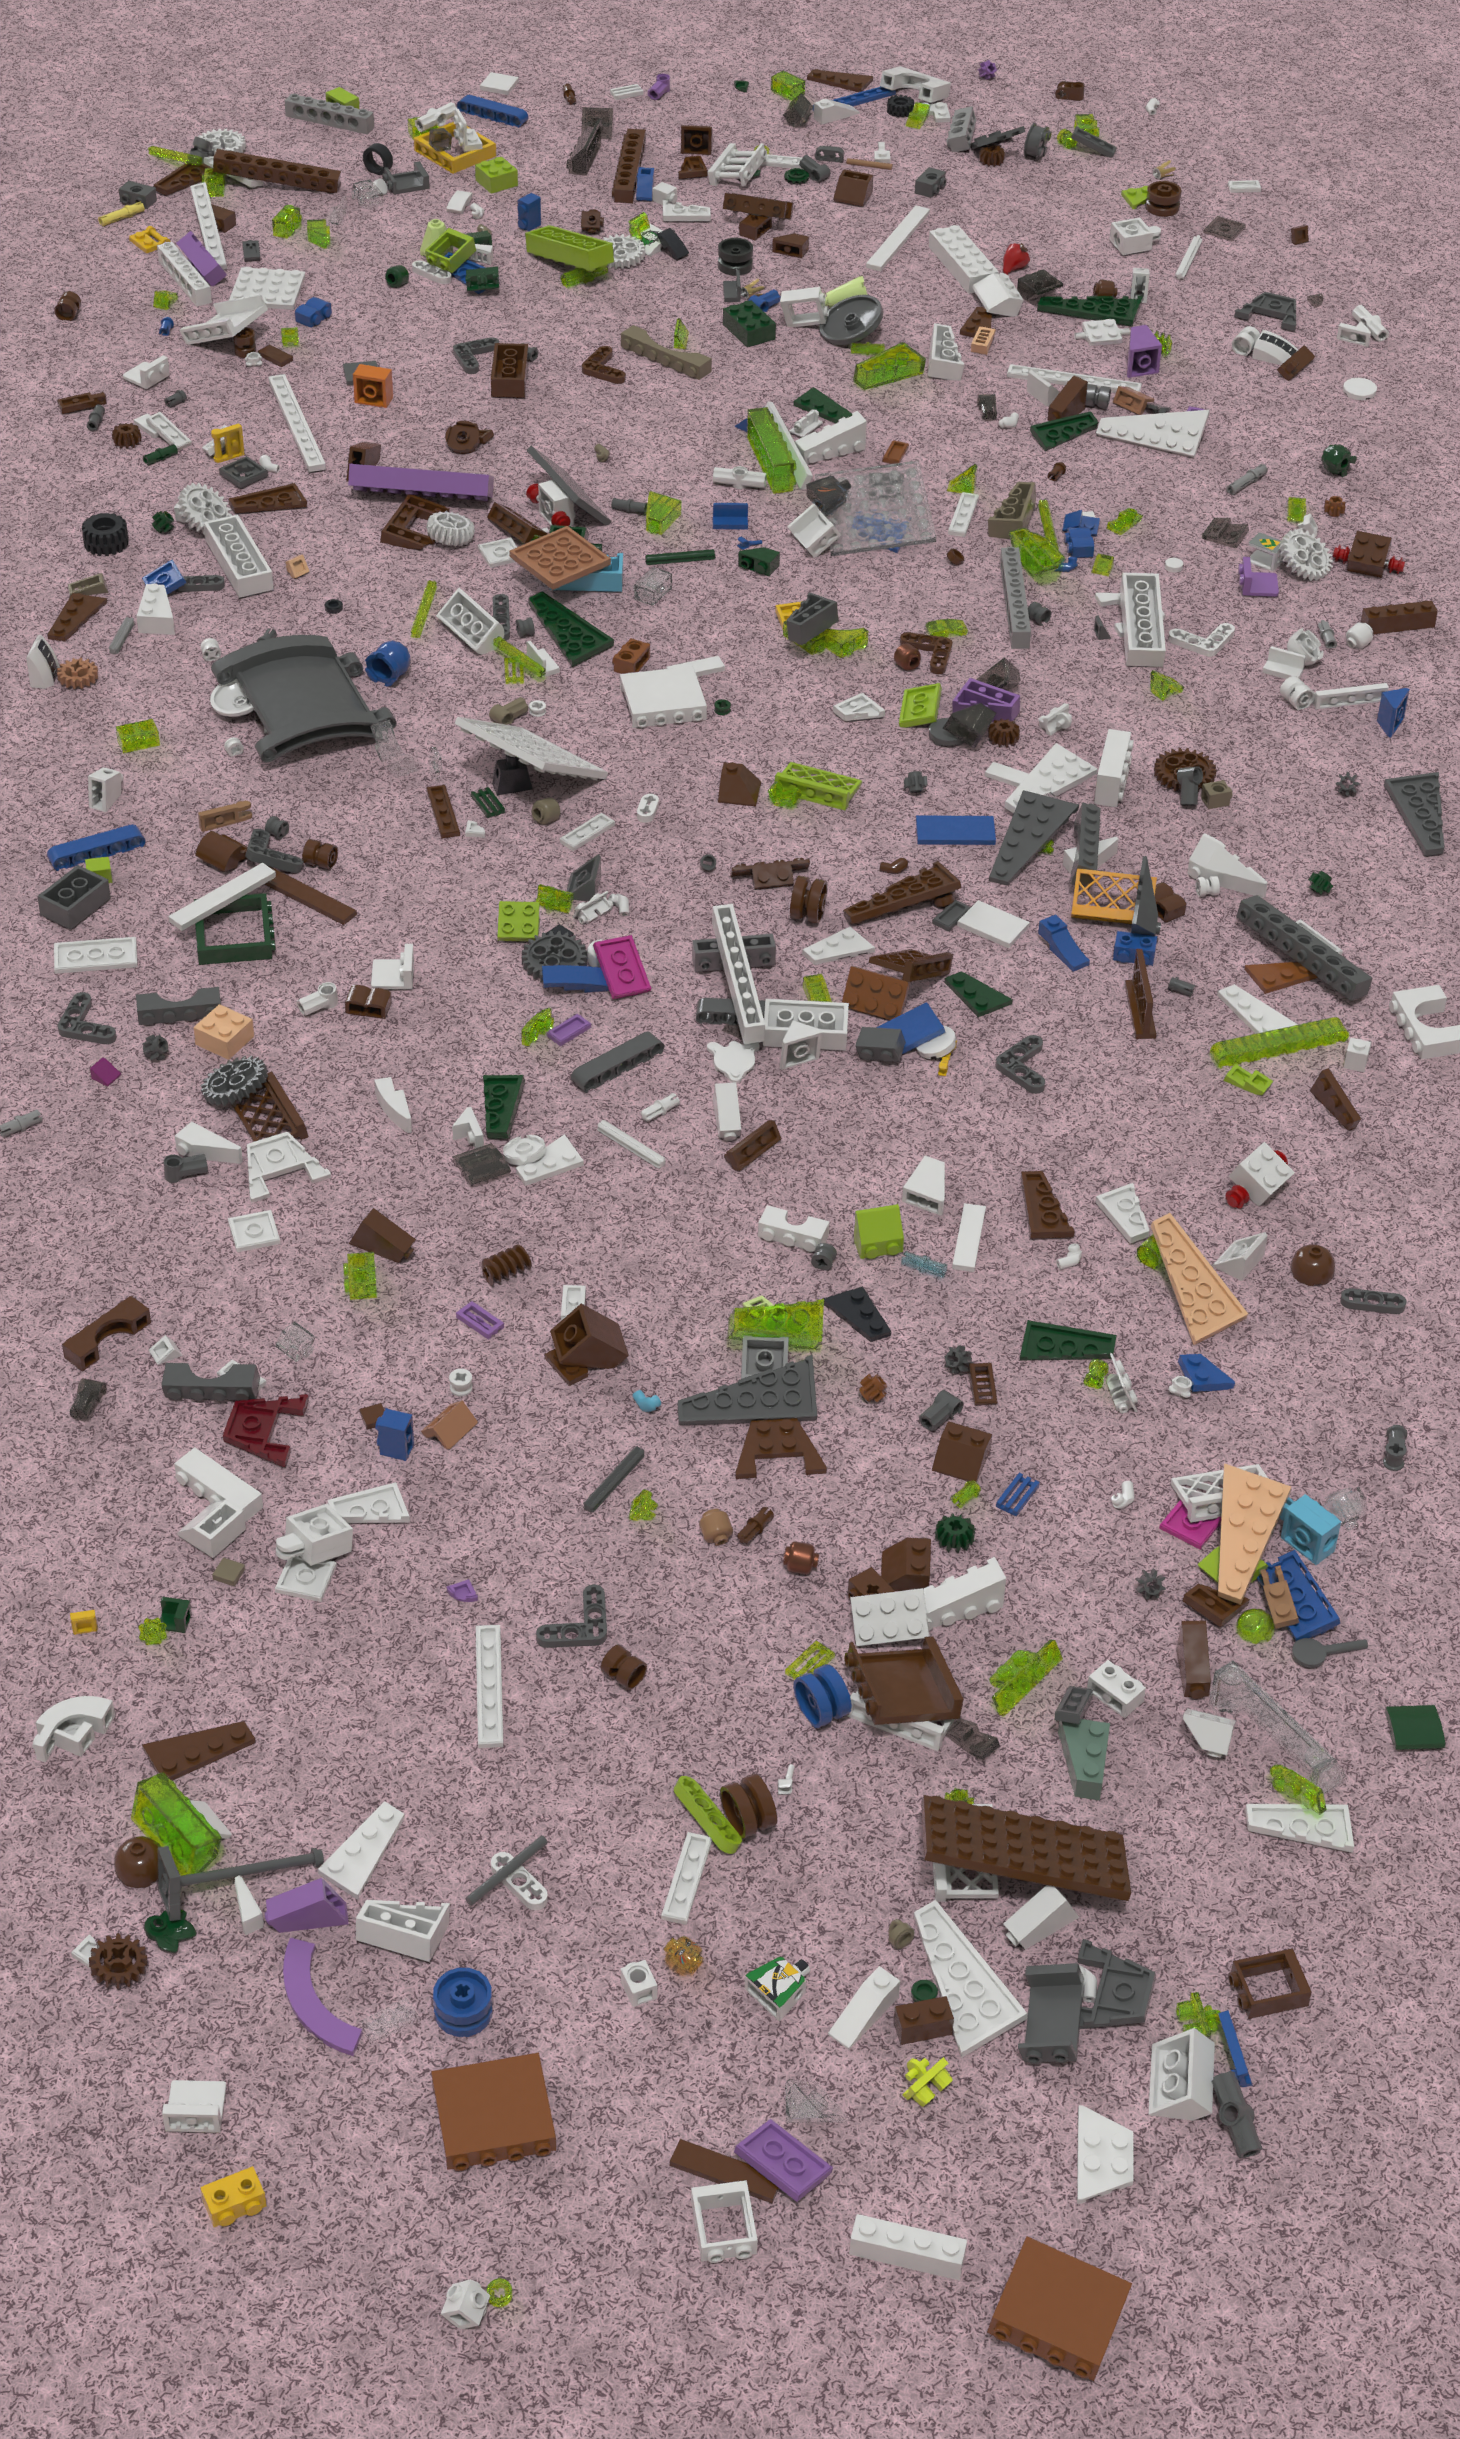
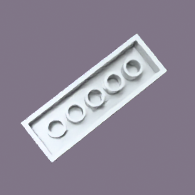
(960, 256)
(238, 556)
(1142, 619)

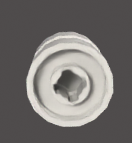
(1245, 340)
(1297, 693)

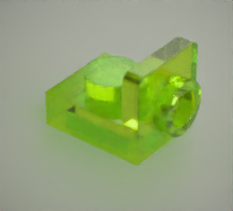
(163, 299)

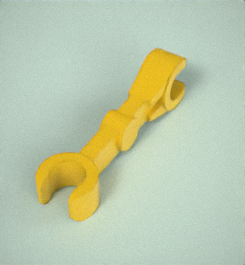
(943, 1065)

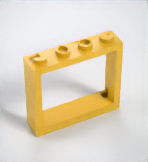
(457, 163)

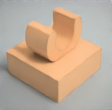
(297, 566)

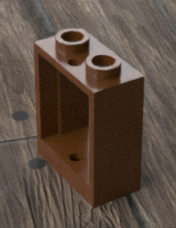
(1281, 1960)

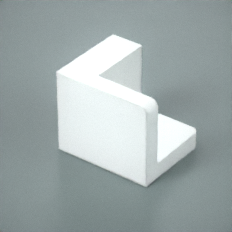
(75, 1740)

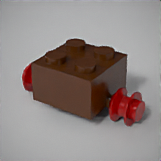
(1369, 555)

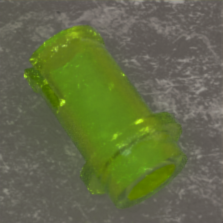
(970, 1490)

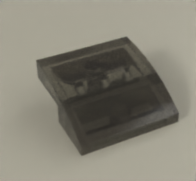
(1225, 533)
(481, 1164)

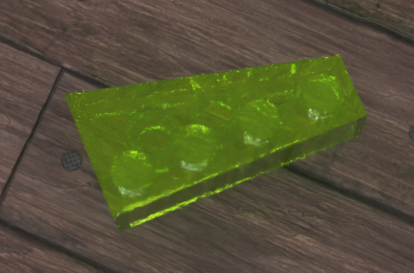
(798, 1321)

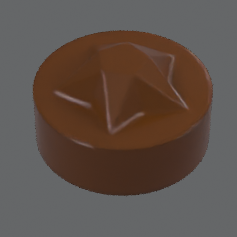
(955, 556)
(944, 900)

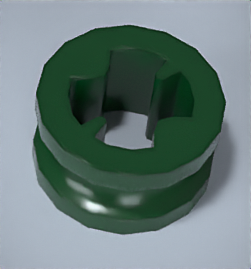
(722, 703)

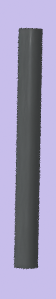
(506, 1870)

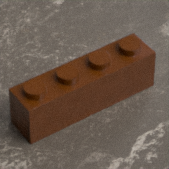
(1400, 617)

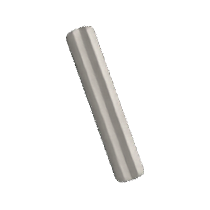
(121, 635)

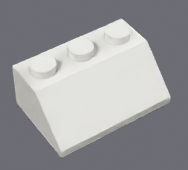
(998, 295)
(1182, 2076)

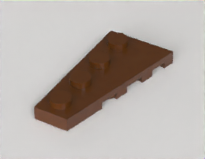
(74, 614)
(1043, 1209)
(195, 1750)

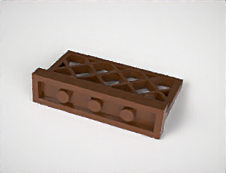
(915, 964)
(1140, 1000)
(290, 1119)

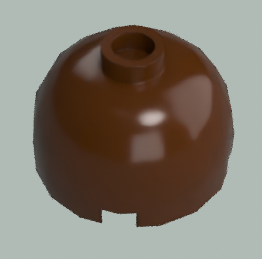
(1313, 1265)
(137, 1862)

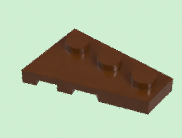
(977, 319)
(1335, 1100)

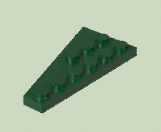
(571, 633)

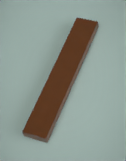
(311, 898)

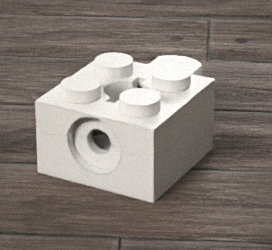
(1133, 236)
(315, 1536)

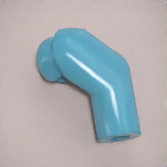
(646, 1403)

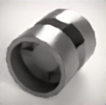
(201, 147)
(1098, 396)

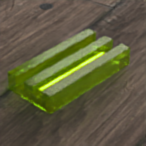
(514, 679)
(790, 1670)

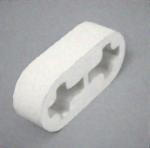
(644, 807)

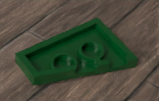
(977, 995)

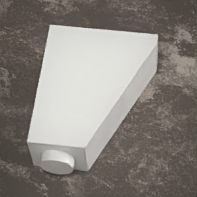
(727, 1111)
(926, 1186)
(1040, 1918)

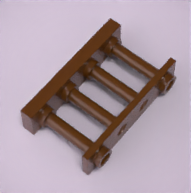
(758, 205)

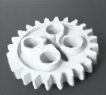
(225, 139)
(626, 251)
(201, 505)
(1306, 554)

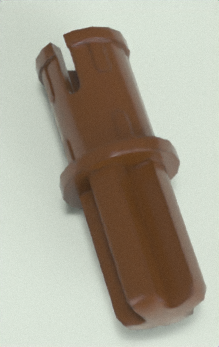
(569, 93)
(755, 1525)

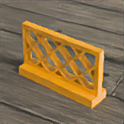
(1105, 913)

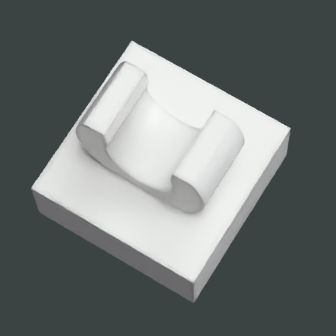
(1308, 524)

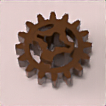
(118, 1961)

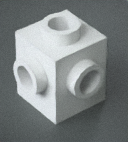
(465, 2304)

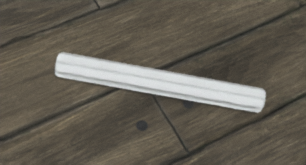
(1188, 258)

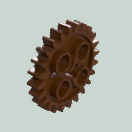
(1169, 764)

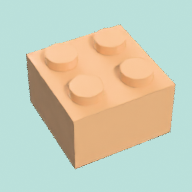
(224, 1031)

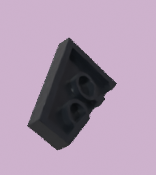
(860, 1312)

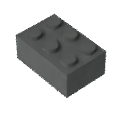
(74, 897)

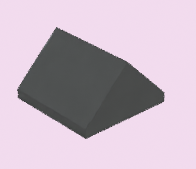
(585, 880)

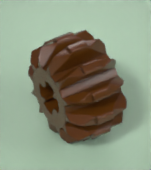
(991, 155)
(126, 435)
(1004, 733)

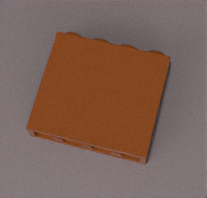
(493, 2111)
(1059, 2308)

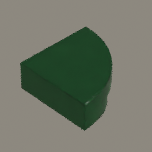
(741, 85)

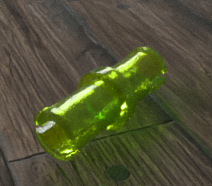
(867, 348)

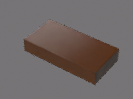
(275, 355)

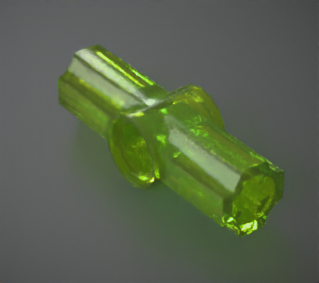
(581, 275)

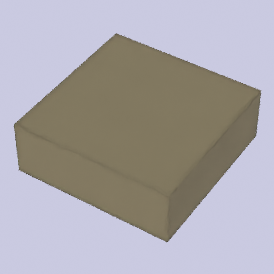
(228, 1572)

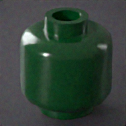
(397, 276)

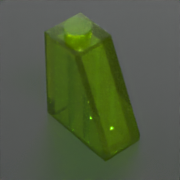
(661, 512)

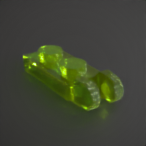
(1298, 1788)

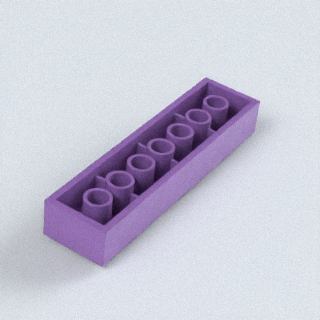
(419, 480)

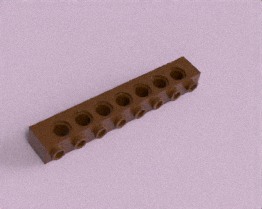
(628, 165)
(276, 171)

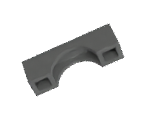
(154, 1009)
(236, 1384)

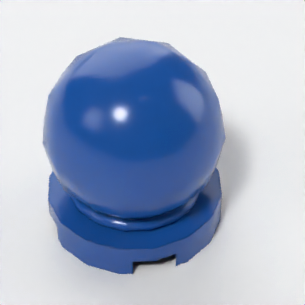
(388, 662)

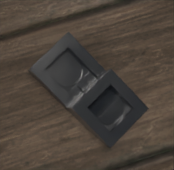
(675, 245)

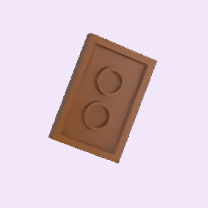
(875, 993)

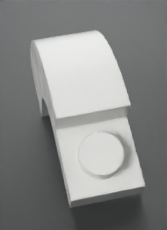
(69, 1716)

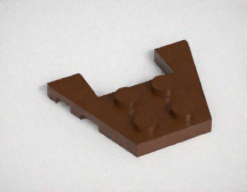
(777, 1440)

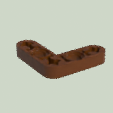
(595, 366)
(935, 646)

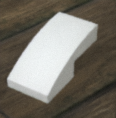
(459, 201)

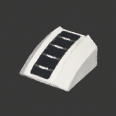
(1272, 348)
(42, 664)

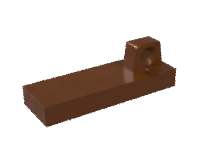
(1296, 363)
(753, 1145)

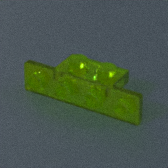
(1022, 1674)

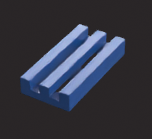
(1025, 1482)

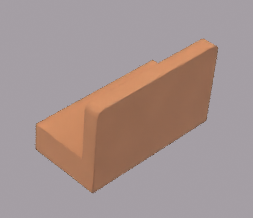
(1131, 399)
(451, 1424)

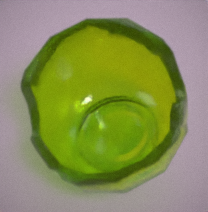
(1255, 1626)

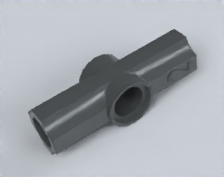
(1242, 2128)

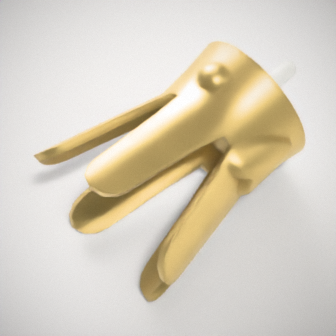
(1159, 172)
(748, 291)

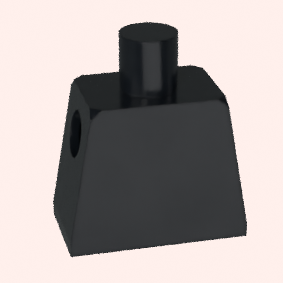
(511, 776)

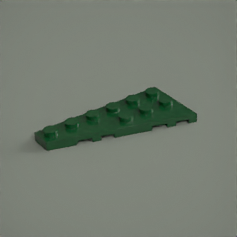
(1094, 307)

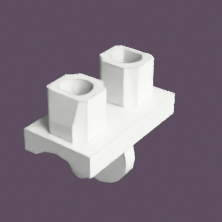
(1056, 720)

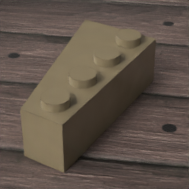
(1014, 512)

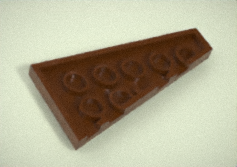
(905, 893)

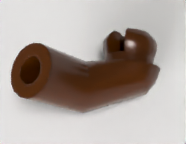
(895, 867)

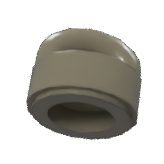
(900, 1934)

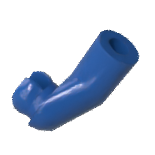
(1066, 567)

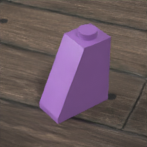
(306, 1908)

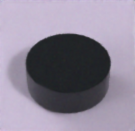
(333, 606)

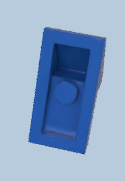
(1076, 520)

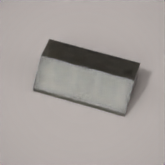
(585, 150)

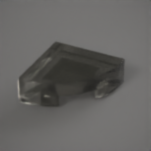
(1315, 300)

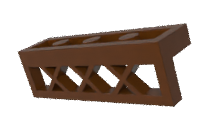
(514, 523)

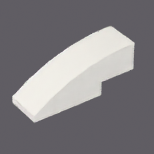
(393, 1103)

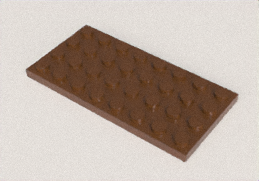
(1025, 1847)

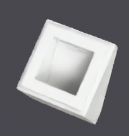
(164, 1350)

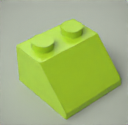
(878, 1231)

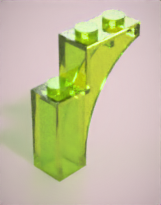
(836, 641)

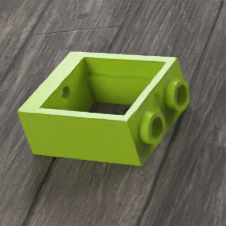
(450, 237)

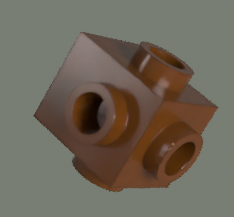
(591, 221)

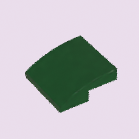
(1415, 1727)

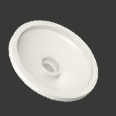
(231, 700)

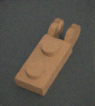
(224, 815)
(1279, 1600)

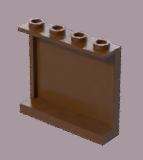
(905, 1684)

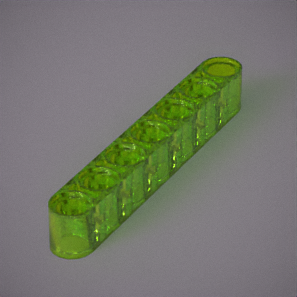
(1279, 1041)

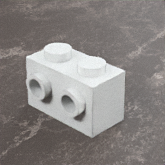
(1116, 1688)

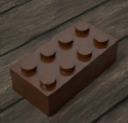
(509, 370)

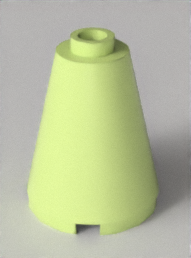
(847, 290)

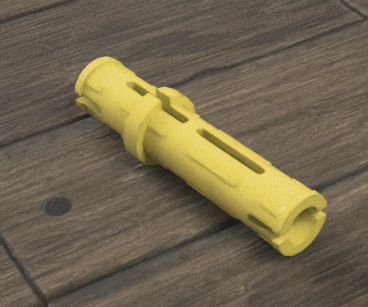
(127, 211)

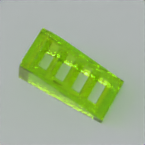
(816, 988)

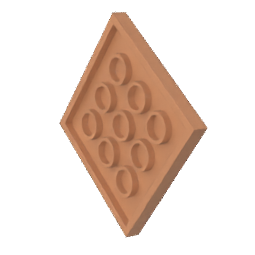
(560, 557)

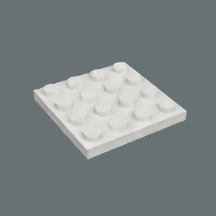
(278, 287)

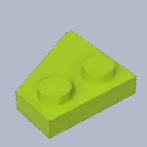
(1135, 196)

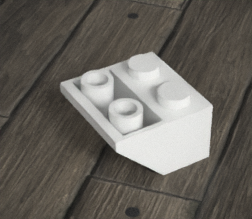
(214, 1527)

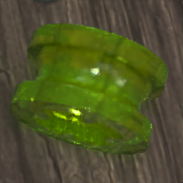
(503, 2300)

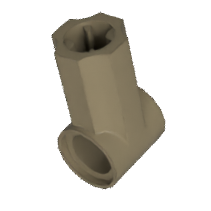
(507, 713)

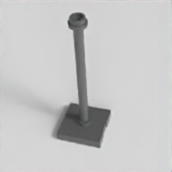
(171, 1882)

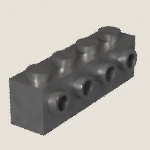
(758, 948)

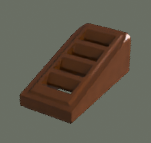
(980, 1369)

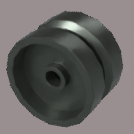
(735, 255)

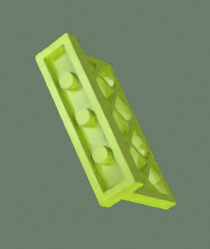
(819, 792)

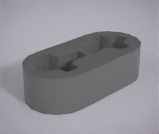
(829, 154)

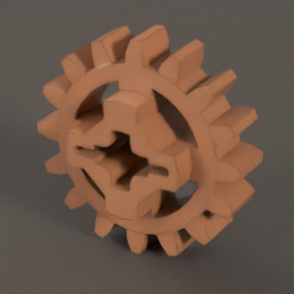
(77, 673)

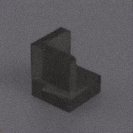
(440, 139)

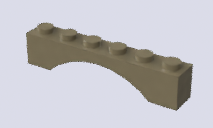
(691, 364)

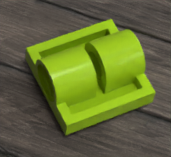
(518, 921)

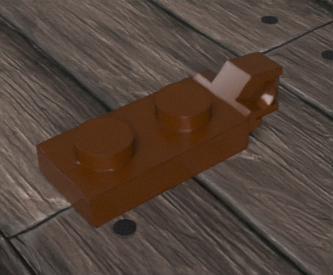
(81, 402)

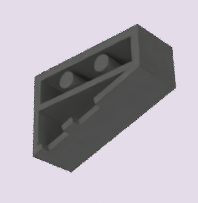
(811, 618)

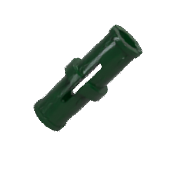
(160, 454)

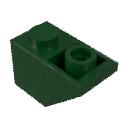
(759, 560)

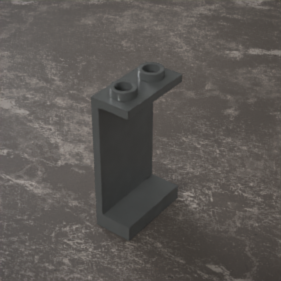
(1053, 2013)

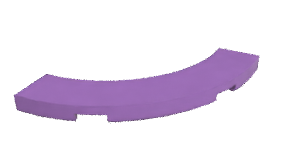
(307, 2005)

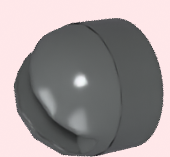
(708, 858)

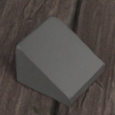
(1100, 629)

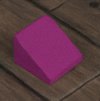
(104, 1072)

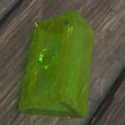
(680, 335)

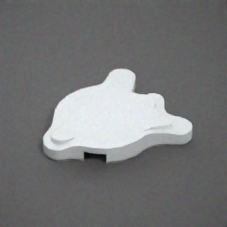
(734, 1059)

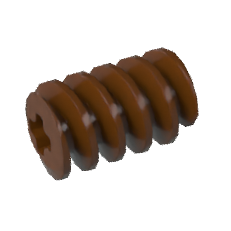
(504, 1263)

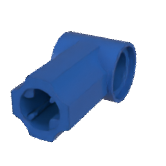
(766, 300)

